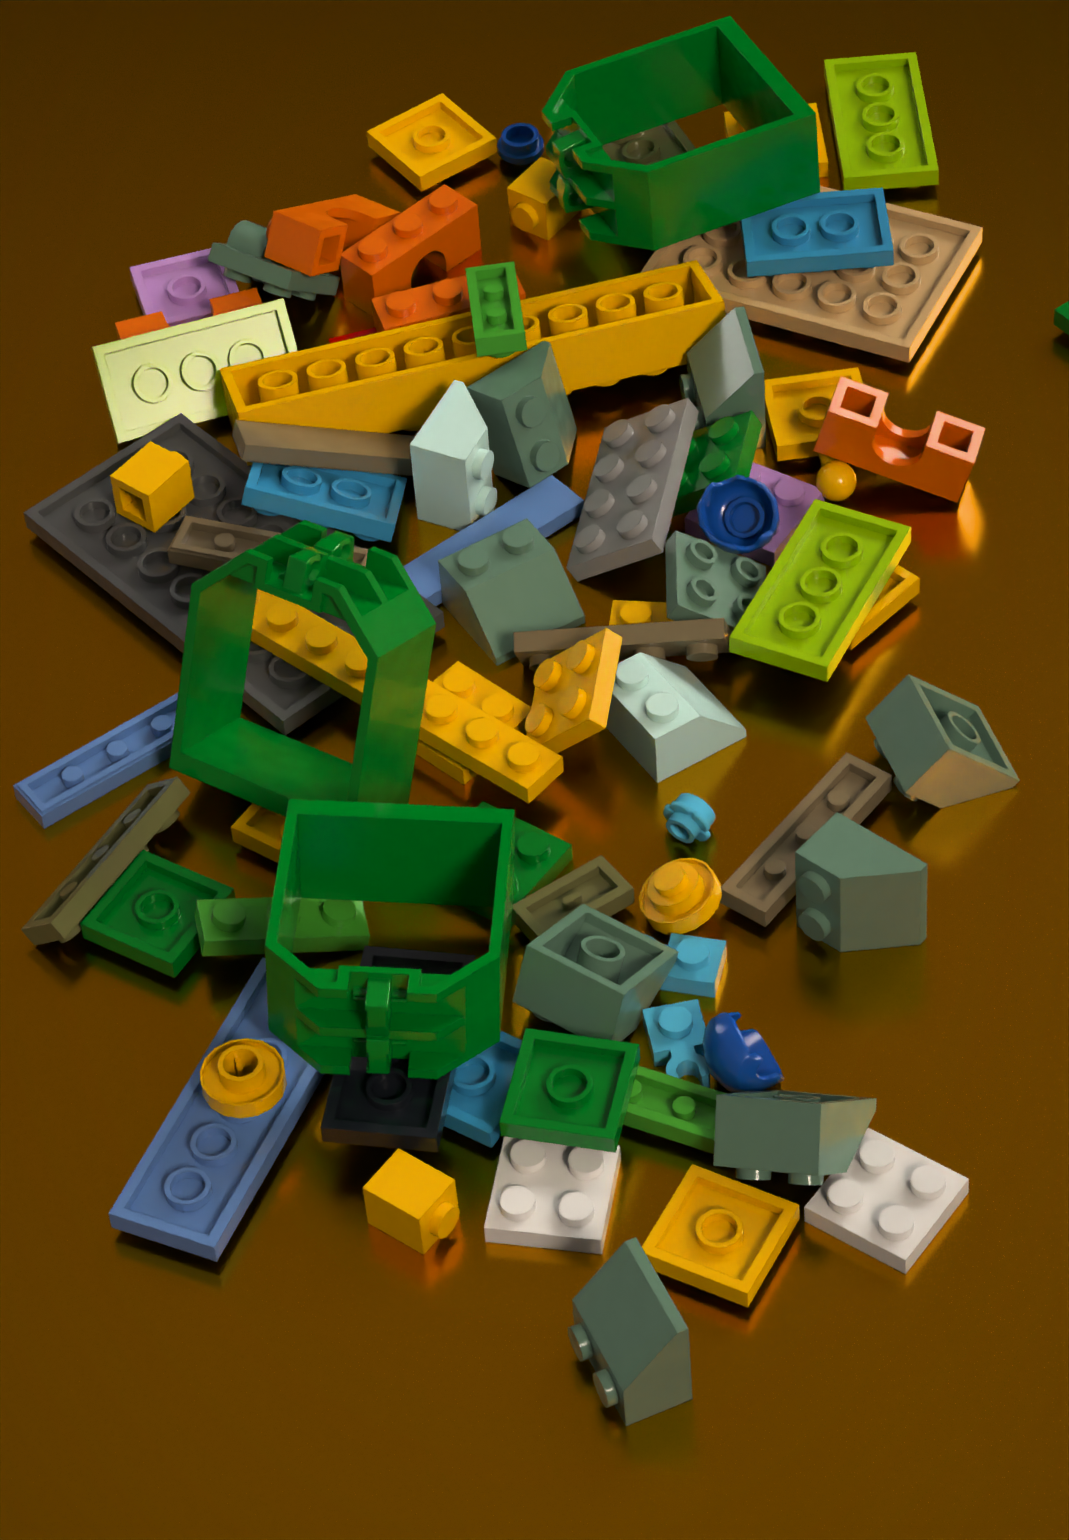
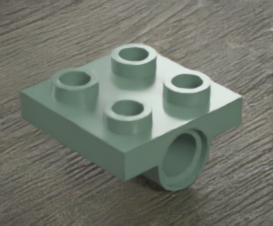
(246, 262)
(708, 581)

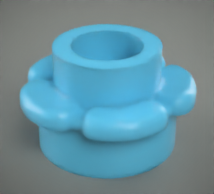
(689, 818)

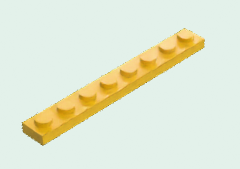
(447, 720)

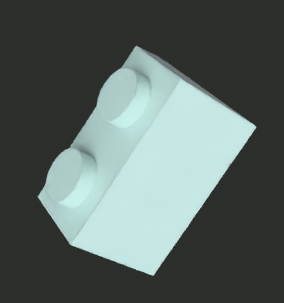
(453, 463)
(667, 716)

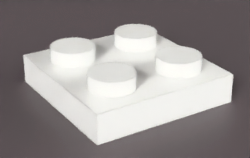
(552, 1196)
(887, 1201)

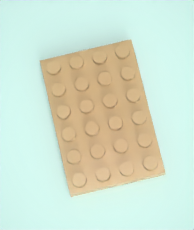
(861, 308)

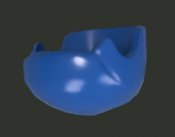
(738, 514)
(738, 1057)

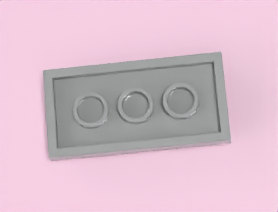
(633, 489)

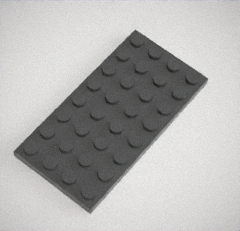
(136, 568)

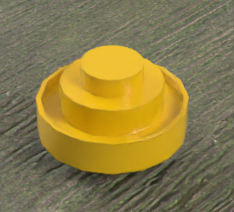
(680, 896)
(243, 1078)

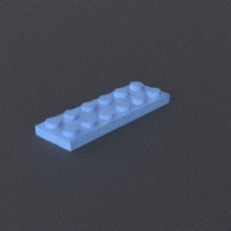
(207, 1164)

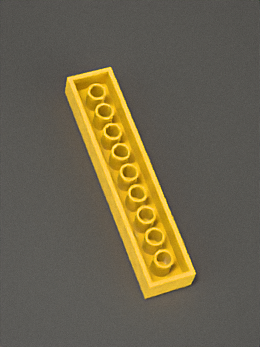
(402, 373)

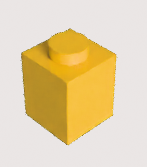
(533, 203)
(152, 486)
(411, 1201)

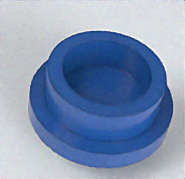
(520, 144)

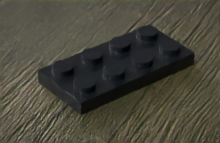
(392, 1107)

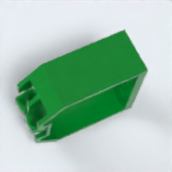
(696, 189)
(387, 622)
(398, 858)

